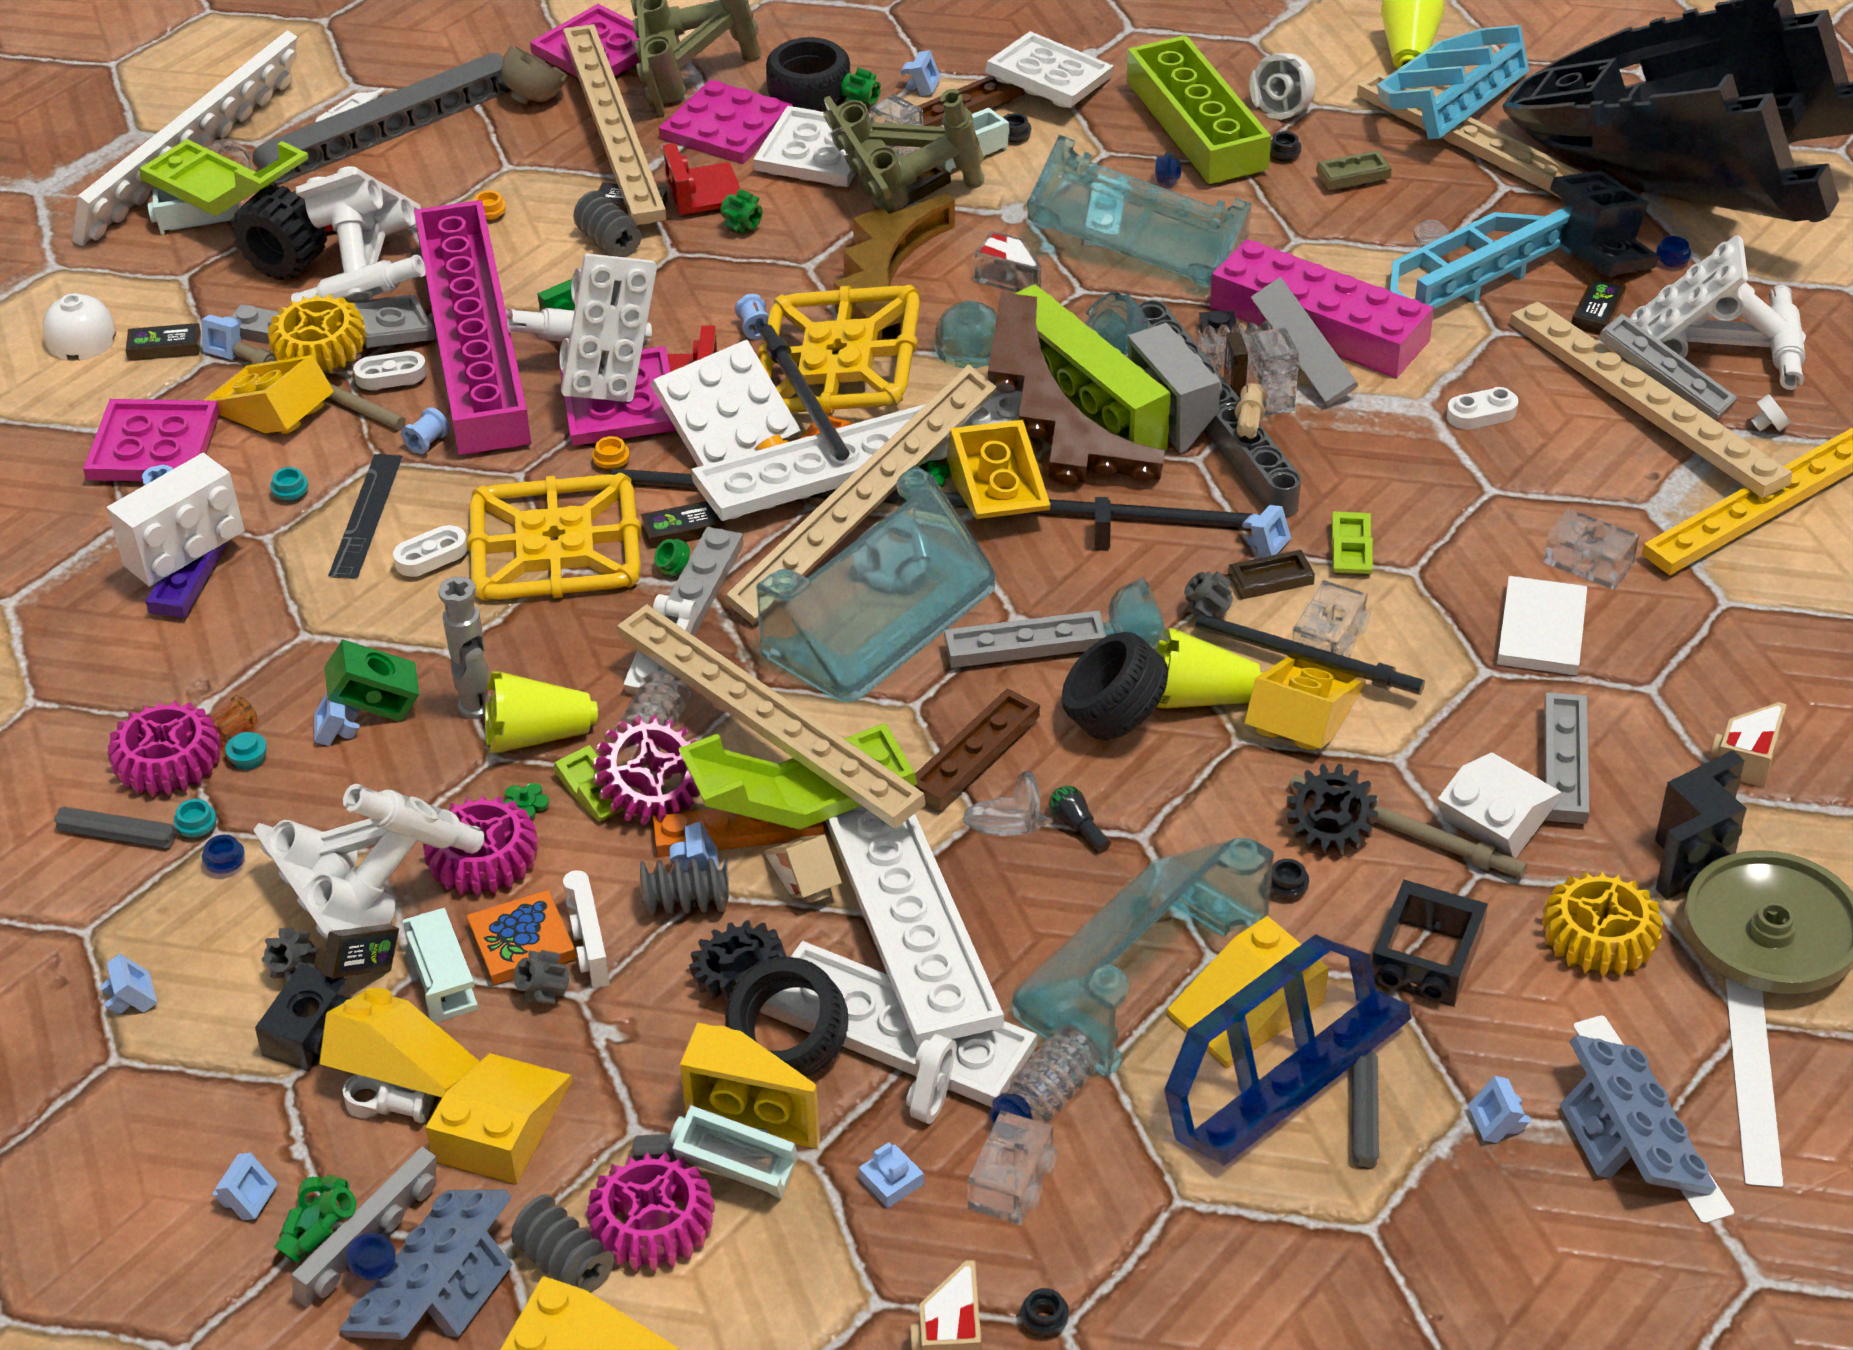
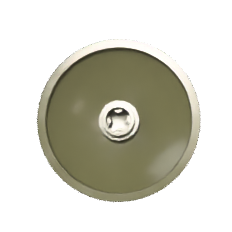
(1772, 921)

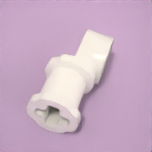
(388, 1099)

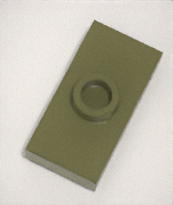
(1353, 170)

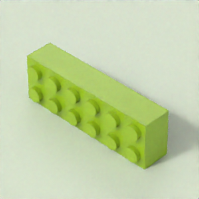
(1198, 109)
(1100, 377)

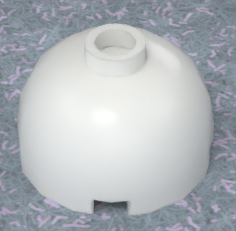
(1282, 85)
(78, 327)

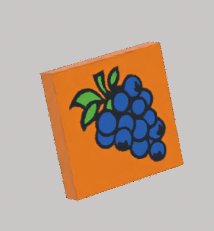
(514, 928)

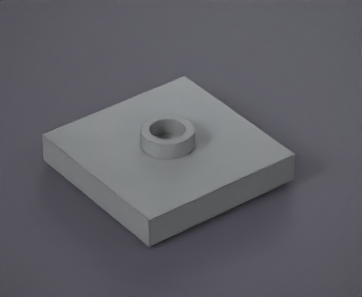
(394, 321)

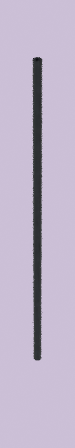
(1057, 507)

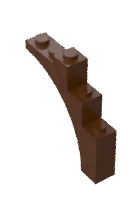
(1046, 411)

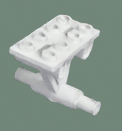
(362, 215)
(1720, 290)
(605, 329)
(323, 863)

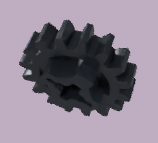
(1324, 794)
(731, 955)

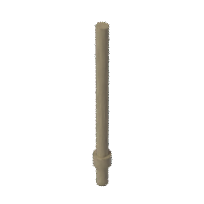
(339, 395)
(1481, 854)

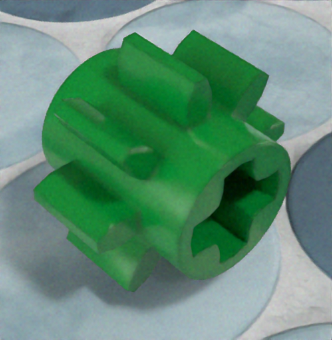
(861, 87)
(741, 211)

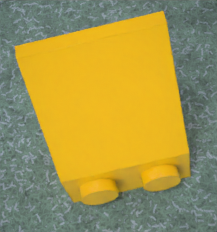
(273, 394)
(996, 469)
(1302, 702)
(1233, 969)
(392, 1044)
(748, 1084)
(496, 1117)
(575, 1319)

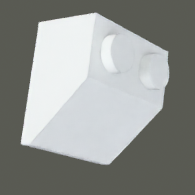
(1497, 803)

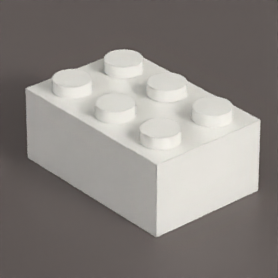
(176, 519)

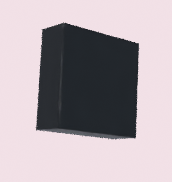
(1102, 523)

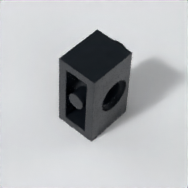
(296, 1019)

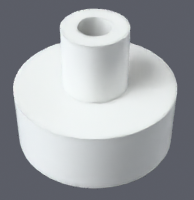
(1771, 415)

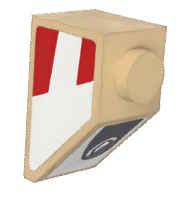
(1754, 740)
(805, 867)
(950, 1314)

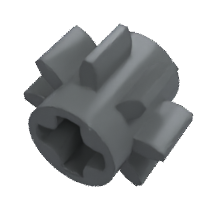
(1208, 594)
(288, 951)
(541, 977)

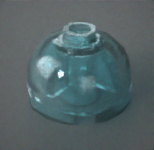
(1115, 318)
(966, 334)
(1136, 611)

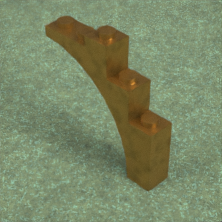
(883, 244)

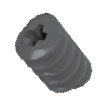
(606, 224)
(684, 886)
(560, 1245)

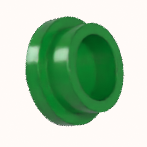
(672, 556)

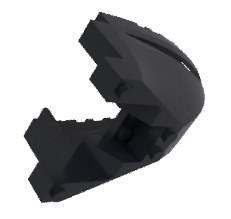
(1713, 108)

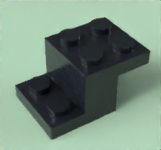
(1604, 223)
(1699, 822)

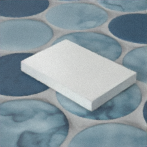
(1542, 625)

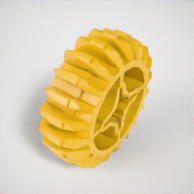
(318, 327)
(1602, 923)

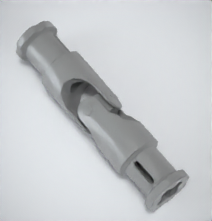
(465, 645)

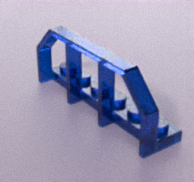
(1299, 1076)

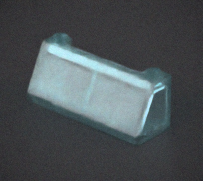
(1135, 215)

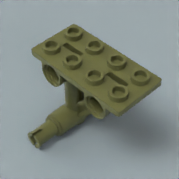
(665, 55)
(878, 165)

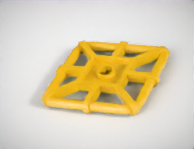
(858, 342)
(568, 523)

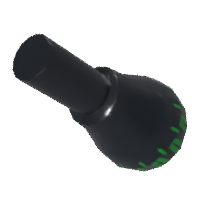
(1071, 808)

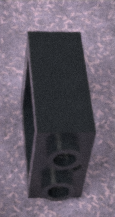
(1439, 913)

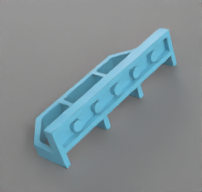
(1445, 64)
(1491, 259)

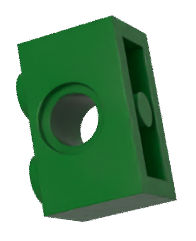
(371, 680)

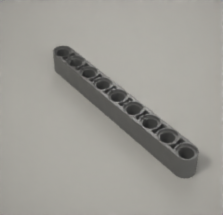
(389, 116)
(1256, 459)

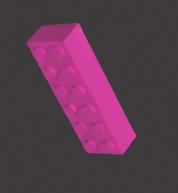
(1353, 316)

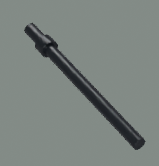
(781, 353)
(1380, 675)

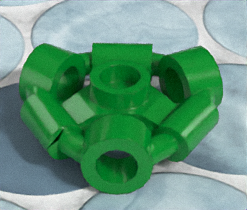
(315, 1215)

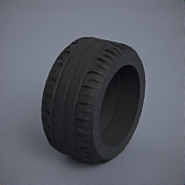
(807, 72)
(1114, 685)
(786, 973)

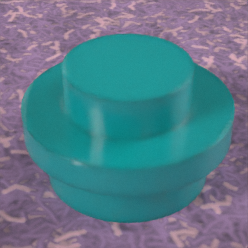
(288, 484)
(246, 750)
(194, 818)

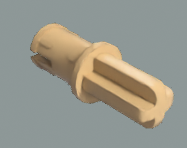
(1250, 410)

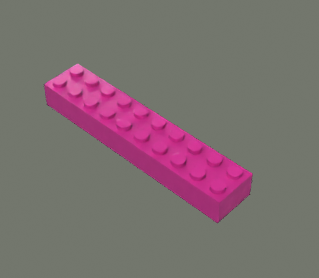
(472, 328)

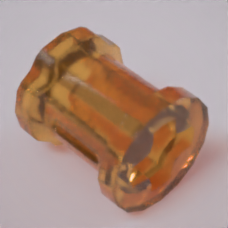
(234, 718)

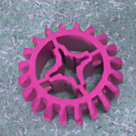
(164, 748)
(632, 774)
(505, 853)
(646, 1196)

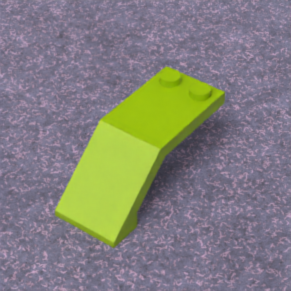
(211, 179)
(786, 790)

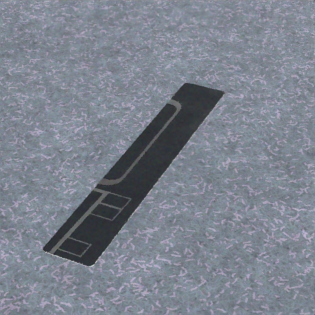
(365, 516)

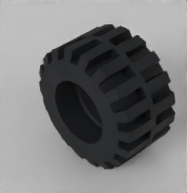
(277, 233)

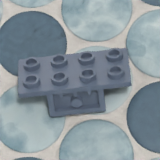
(1627, 1114)
(442, 1269)

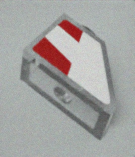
(1006, 263)

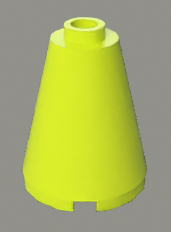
(1410, 27)
(1204, 673)
(533, 712)

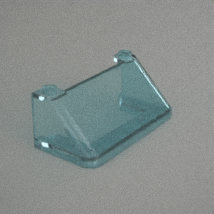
(877, 596)
(1078, 984)

